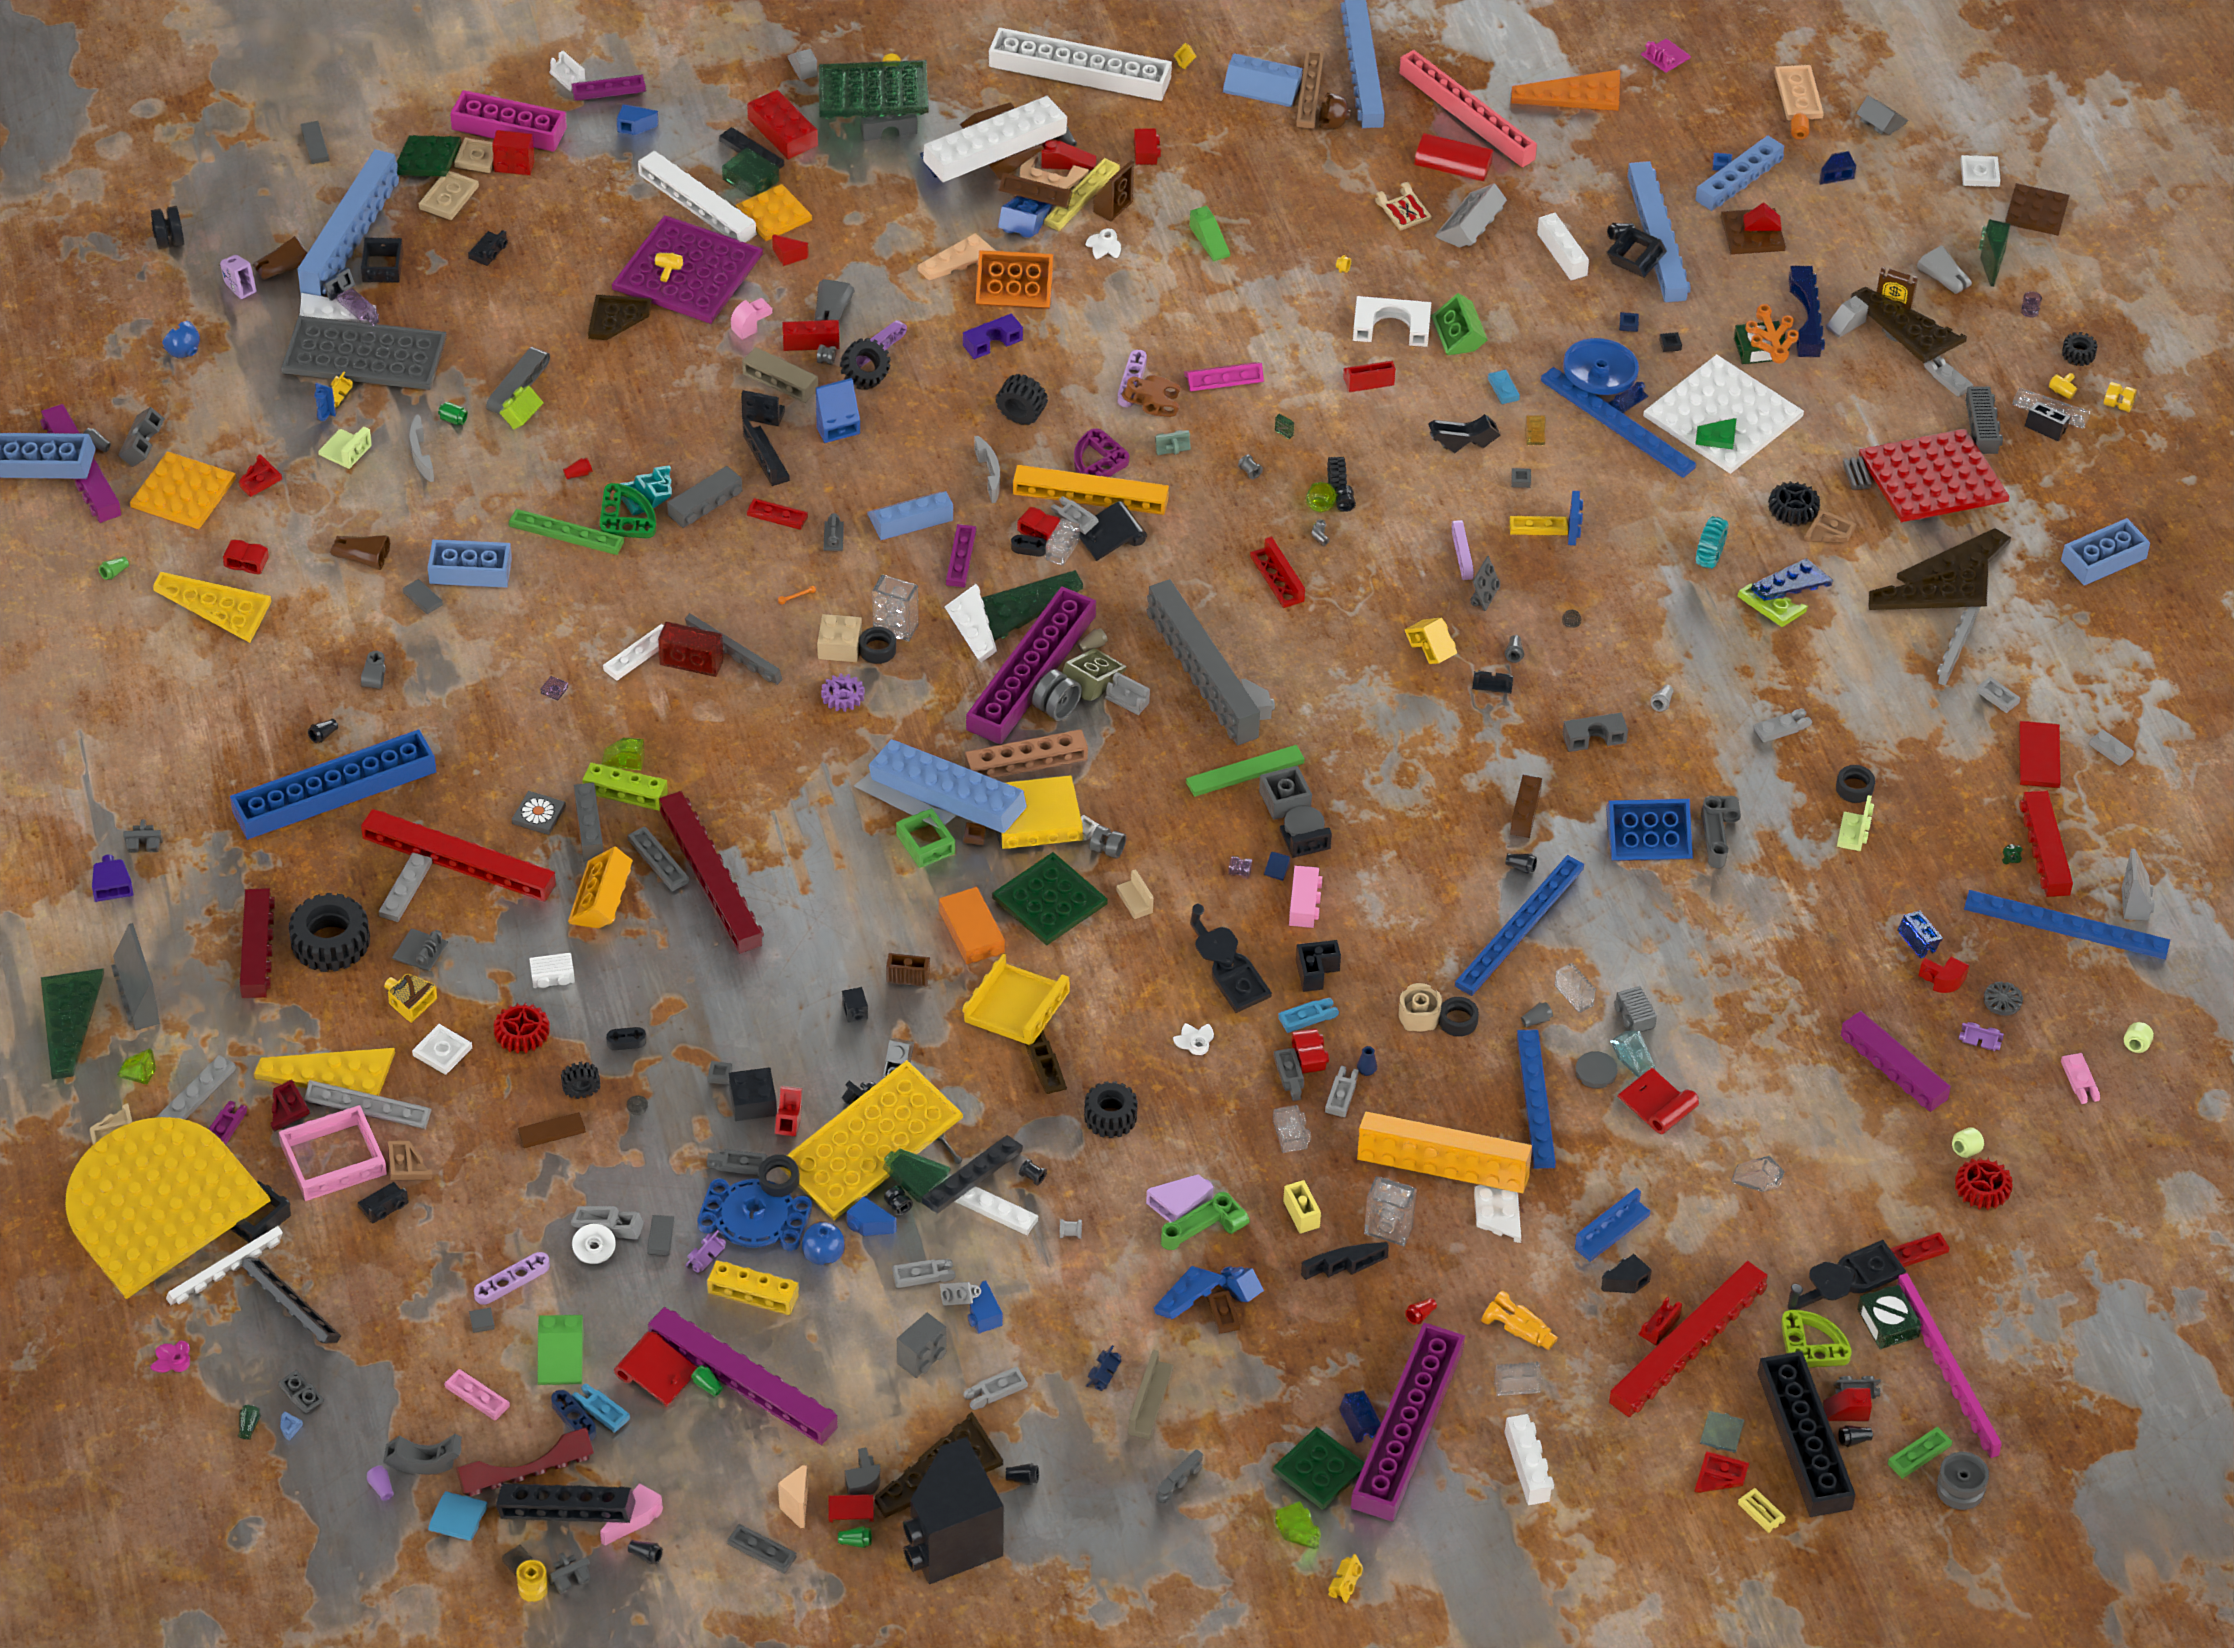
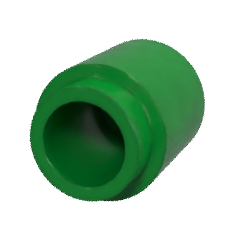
(453, 413)

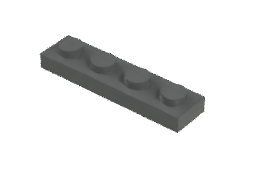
(658, 858)

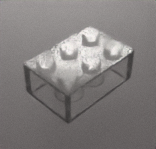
(895, 606)
(1390, 1211)

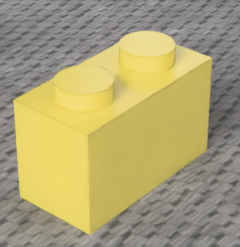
(1302, 1206)

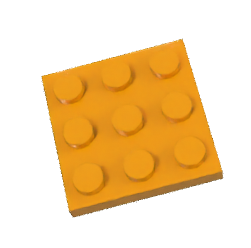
(775, 212)

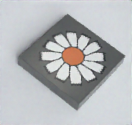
(538, 812)

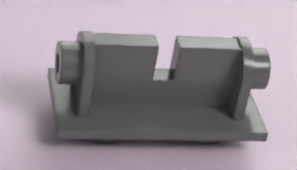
(833, 533)
(1865, 1382)

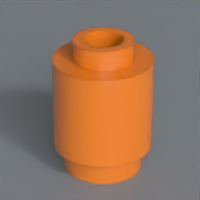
(1800, 126)

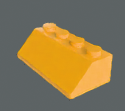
(601, 889)

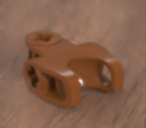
(1152, 395)

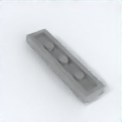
(405, 887)

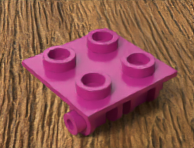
(1665, 54)

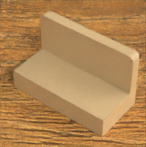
(1136, 896)

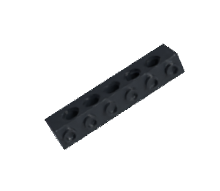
(565, 1503)

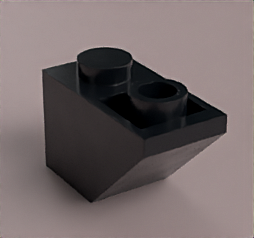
(1627, 1277)

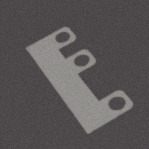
(900, 800)

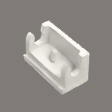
(567, 70)

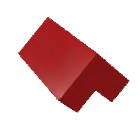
(1369, 376)

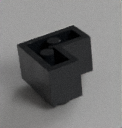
(1314, 961)

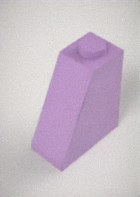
(1179, 1197)

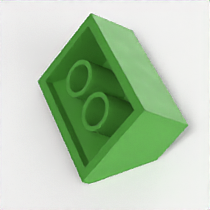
(1459, 326)

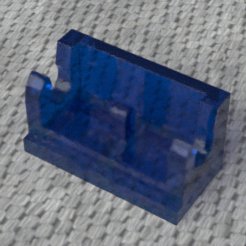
(1919, 933)
(1359, 1415)

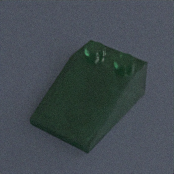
(1993, 248)

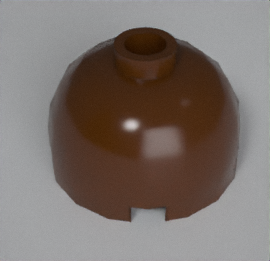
(1333, 112)

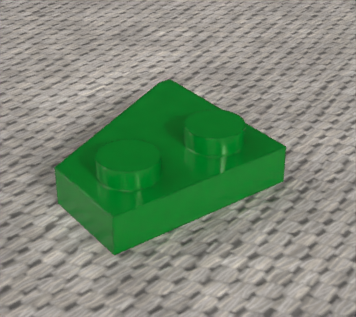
(1717, 434)

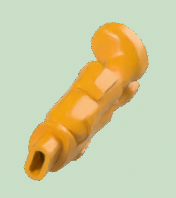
(1521, 1322)

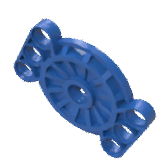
(769, 1222)

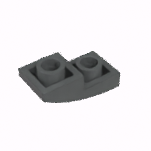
(300, 1392)

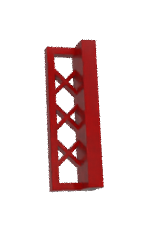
(1284, 573)

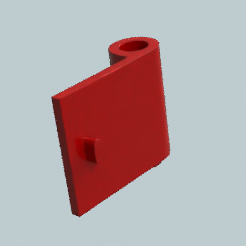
(1659, 1102)
(654, 1367)

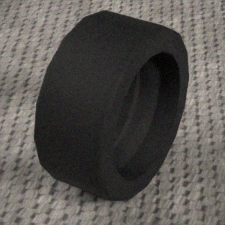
(877, 656)
(1855, 772)
(1458, 1004)
(783, 1189)

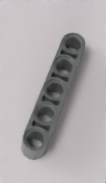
(522, 374)

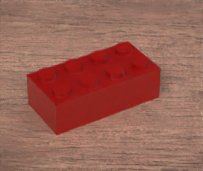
(782, 124)

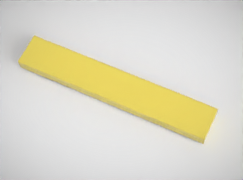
(1082, 194)

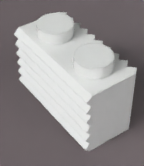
(551, 970)

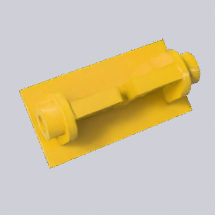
(341, 386)
(1350, 1571)

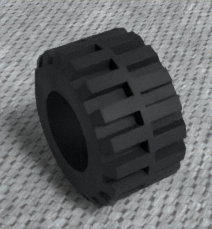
(872, 351)
(1021, 399)
(1110, 1122)

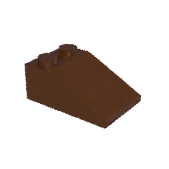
(1116, 194)

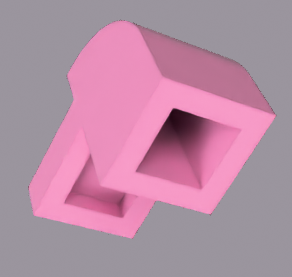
(746, 316)

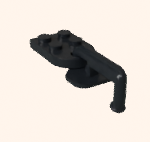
(1230, 971)
(1868, 1266)

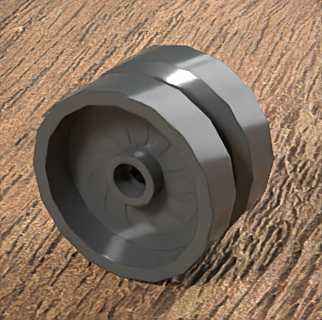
(1057, 695)
(1962, 1480)

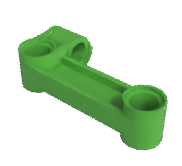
(1220, 1208)

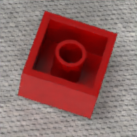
(513, 152)

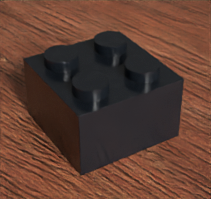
(752, 1094)

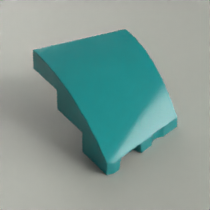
(653, 486)

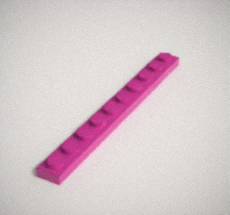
(1951, 1371)

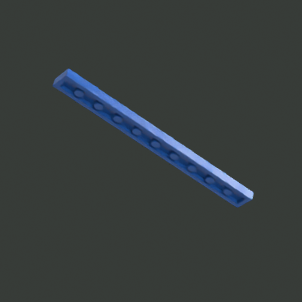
(1619, 423)
(2067, 924)
(1519, 925)

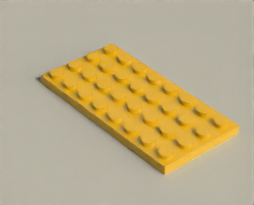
(848, 1152)

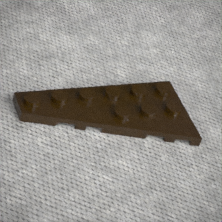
(1909, 327)
(1972, 552)
(1939, 590)
(898, 1493)

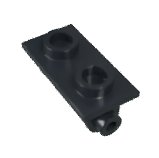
(1486, 681)

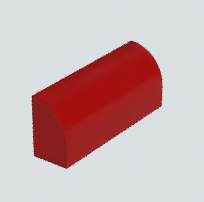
(1453, 157)

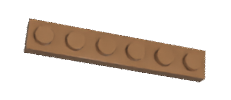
(1310, 89)

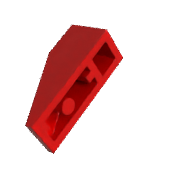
(1063, 156)

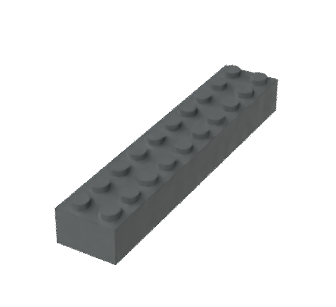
(1203, 662)

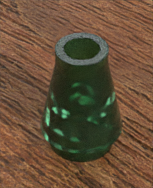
(248, 1419)

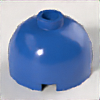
(182, 341)
(823, 1243)

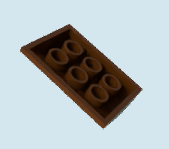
(1013, 161)

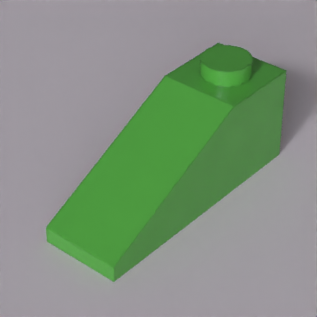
(1208, 233)

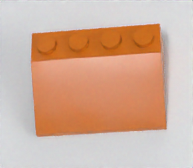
(1014, 279)

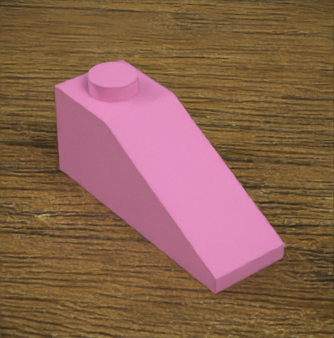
(646, 1508)

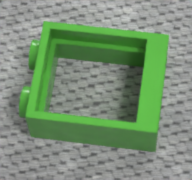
(930, 852)

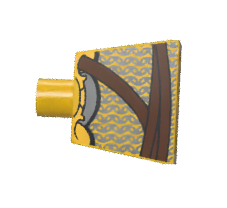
(410, 995)

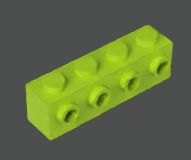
(626, 786)

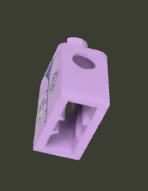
(236, 270)

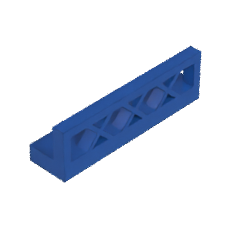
(1611, 1226)

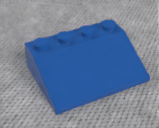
(1649, 829)

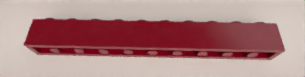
(710, 872)

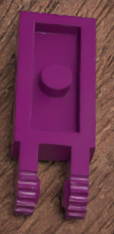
(226, 1122)

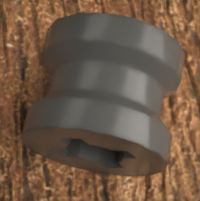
(826, 354)

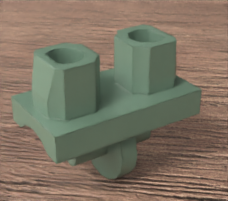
(1172, 442)

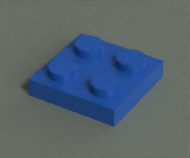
(1575, 518)

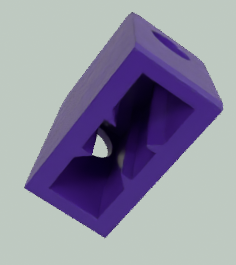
(111, 879)

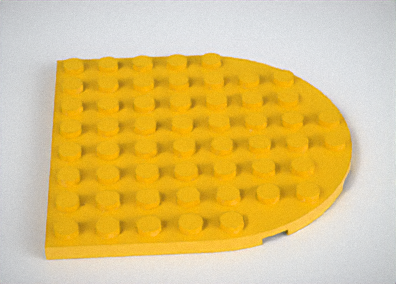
(156, 1198)

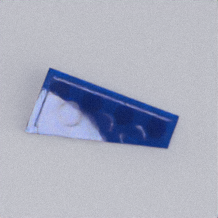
(1791, 580)

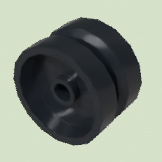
(167, 227)

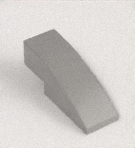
(622, 1224)

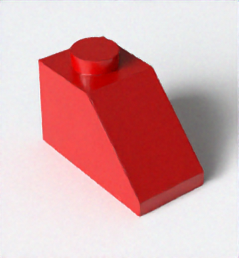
(1849, 1405)

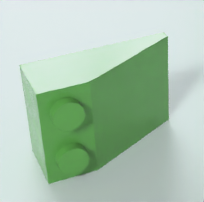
(560, 1349)

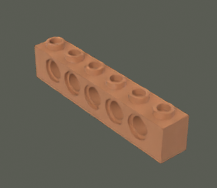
(1028, 754)

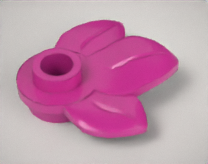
(172, 1357)

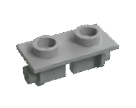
(959, 1293)

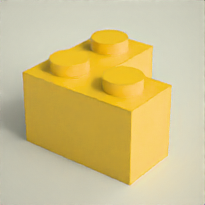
(1433, 638)

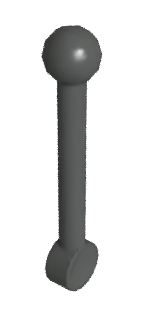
(957, 1159)

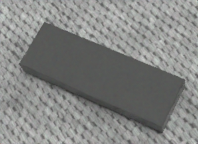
(314, 142)
(761, 1548)

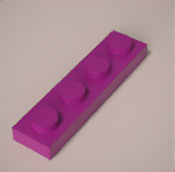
(608, 87)
(961, 555)

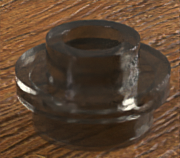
(1571, 618)
(639, 1109)

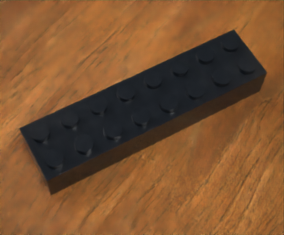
(1806, 1434)

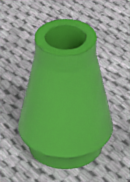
(112, 568)

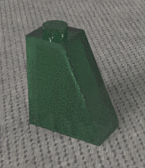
(915, 1172)

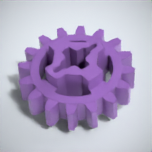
(842, 692)

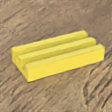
(1758, 1511)

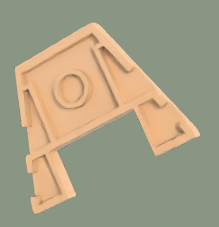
(1029, 172)

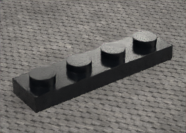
(739, 141)

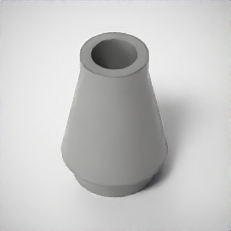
(1661, 700)

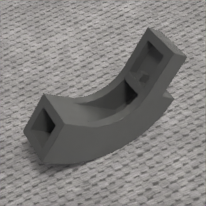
(422, 1459)

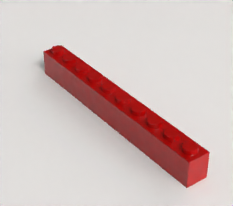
(459, 855)
(1688, 1339)

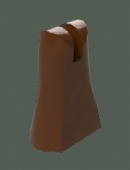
(283, 259)
(365, 550)

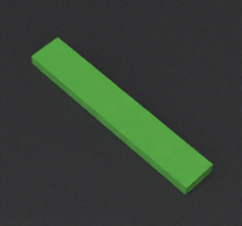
(566, 531)
(1244, 770)

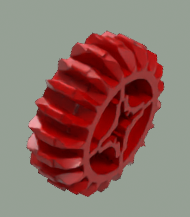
(521, 1028)
(1985, 1178)

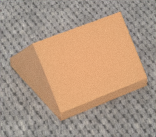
(793, 1495)

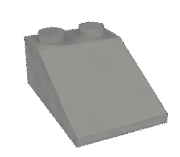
(2136, 890)

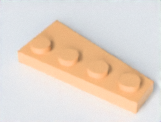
(955, 257)

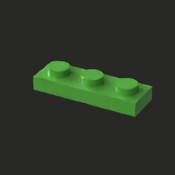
(1920, 1452)

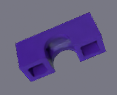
(1004, 329)

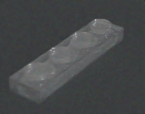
(2026, 399)

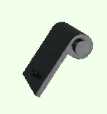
(1114, 528)

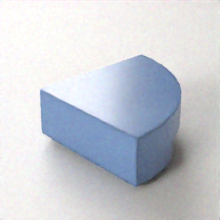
(290, 1425)

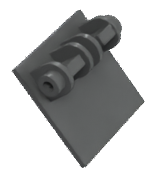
(1485, 585)
(421, 949)

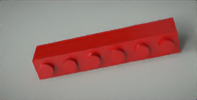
(2046, 843)

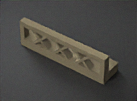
(1149, 1397)

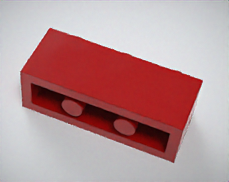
(810, 334)

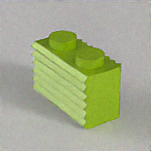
(521, 406)

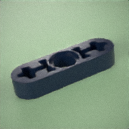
(572, 1406)

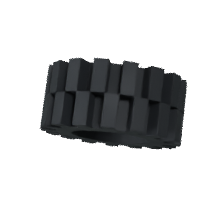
(2079, 356)
(1336, 471)
(580, 1080)

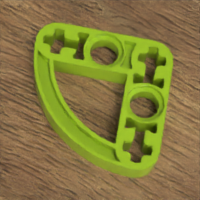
(1811, 1319)

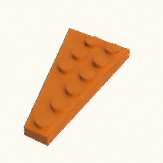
(1582, 91)

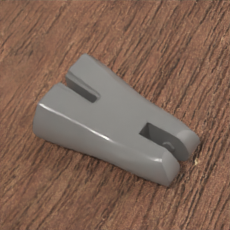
(1944, 269)

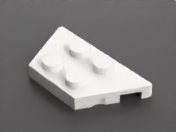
(1497, 1211)

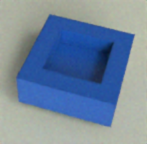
(1720, 160)

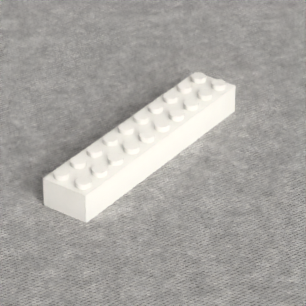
(1080, 64)

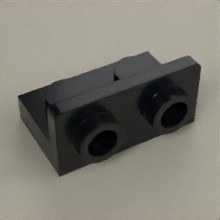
(488, 247)
(383, 1202)

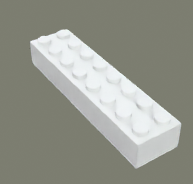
(995, 138)

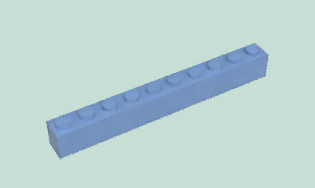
(1362, 63)
(1655, 223)

